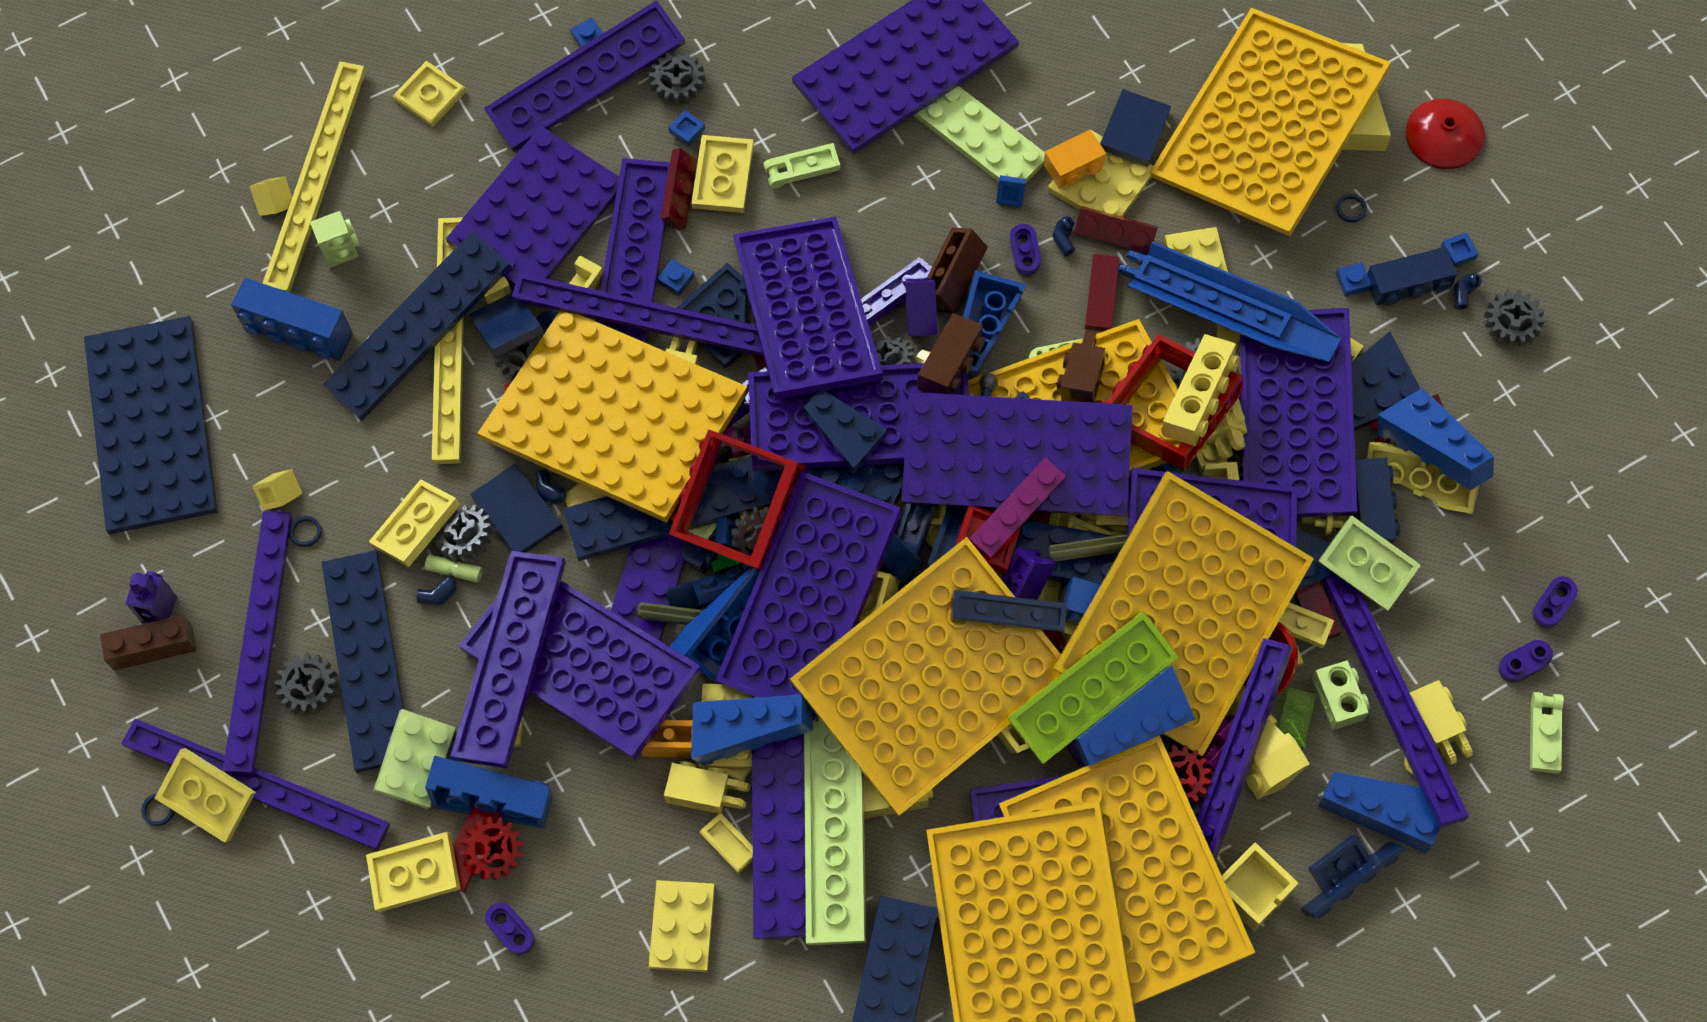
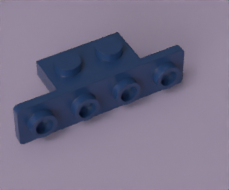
(704, 590)
(1345, 870)

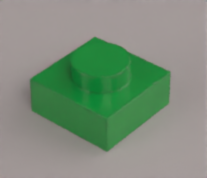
(724, 563)

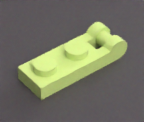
(802, 165)
(1546, 733)

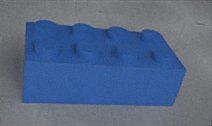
(292, 319)

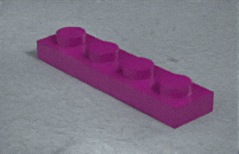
(1017, 508)

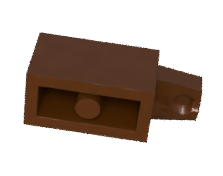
(1082, 370)

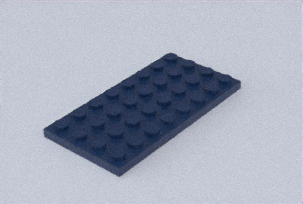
(149, 425)

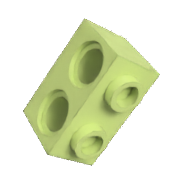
(335, 238)
(1333, 696)

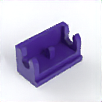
(921, 306)
(1028, 573)

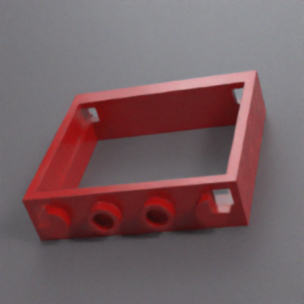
(1138, 372)
(699, 475)

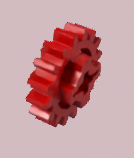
(1189, 781)
(481, 841)

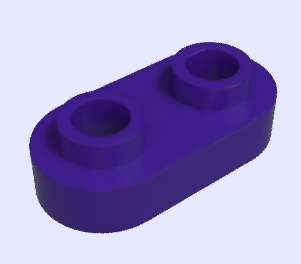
(1025, 251)
(1553, 603)
(1527, 660)
(510, 929)

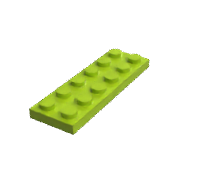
(1092, 687)

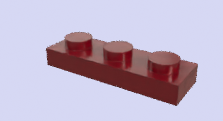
(679, 189)
(1115, 229)

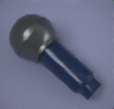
(988, 383)

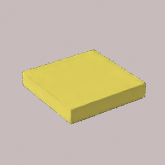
(429, 94)

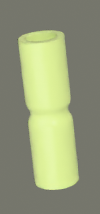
(457, 569)

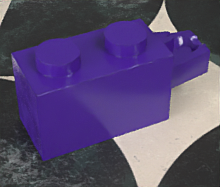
(150, 597)

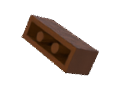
(956, 267)
(951, 356)
(148, 642)

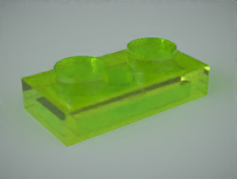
(1297, 714)

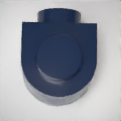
(698, 557)

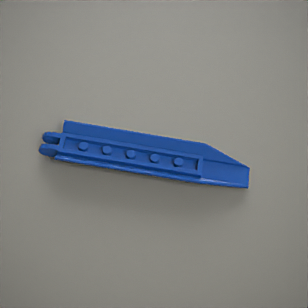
(1230, 302)

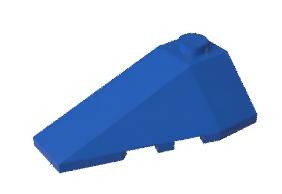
(711, 631)

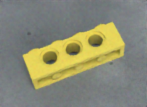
(1210, 354)

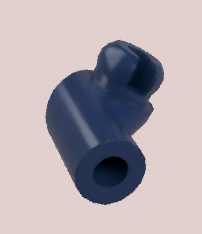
(1062, 233)
(1463, 288)
(548, 491)
(439, 594)

